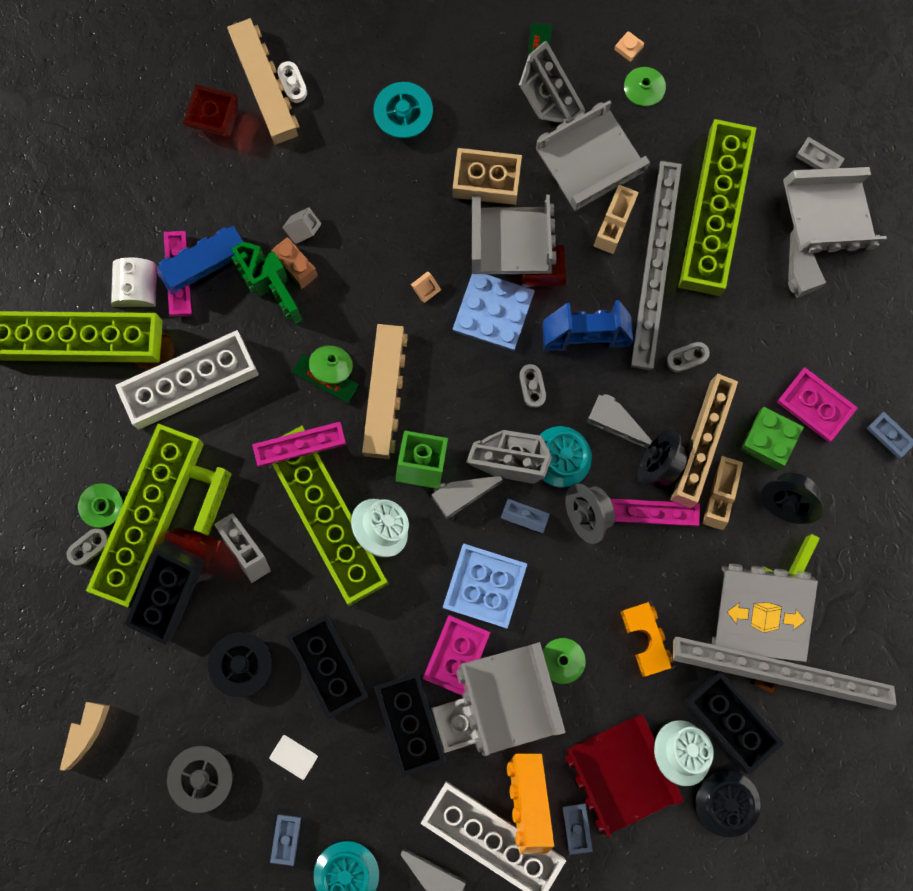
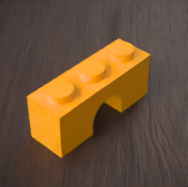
(655, 657)

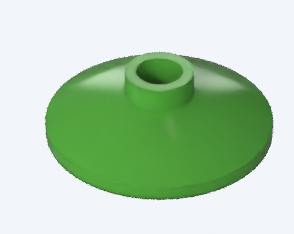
(641, 94)
(328, 371)
(92, 498)
(576, 660)

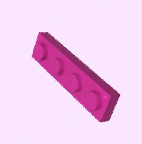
(179, 301)
(299, 444)
(655, 512)

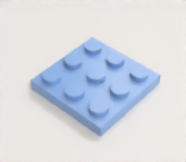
(493, 311)
(485, 586)

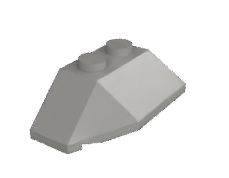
(549, 87)
(511, 456)

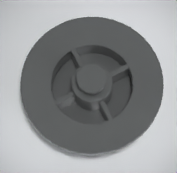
(589, 512)
(199, 779)

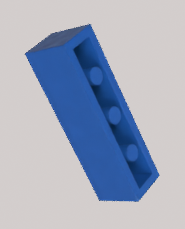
(199, 260)

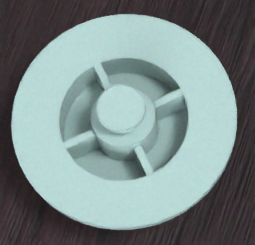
(380, 527)
(683, 753)

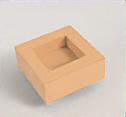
(629, 46)
(426, 287)

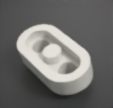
(292, 83)

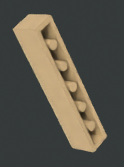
(263, 82)
(383, 391)
(704, 440)

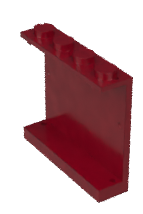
(621, 775)

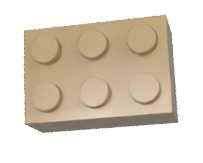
(487, 174)

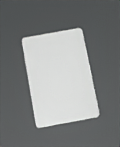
(293, 757)

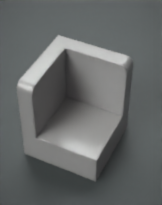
(302, 225)

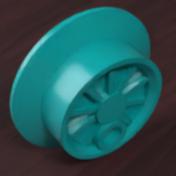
(403, 110)
(569, 454)
(346, 868)

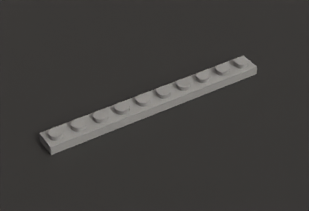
(656, 266)
(784, 673)

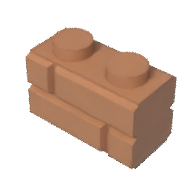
(295, 263)

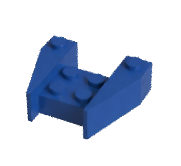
(564, 329)

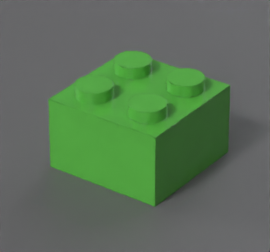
(771, 438)
(421, 459)

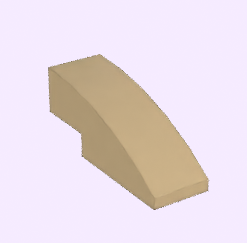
(616, 219)
(722, 493)
(83, 734)

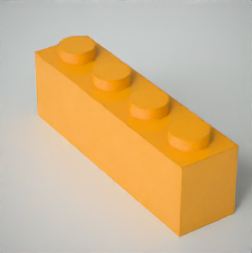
(530, 804)

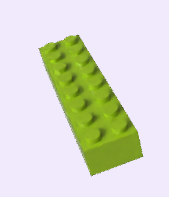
(717, 208)
(80, 336)
(145, 515)
(330, 525)

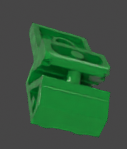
(265, 276)

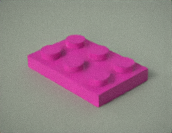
(817, 405)
(456, 645)

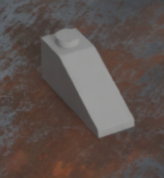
(804, 271)
(616, 420)
(460, 494)
(242, 548)
(432, 876)

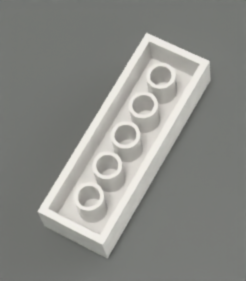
(186, 380)
(489, 840)

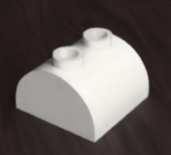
(133, 283)

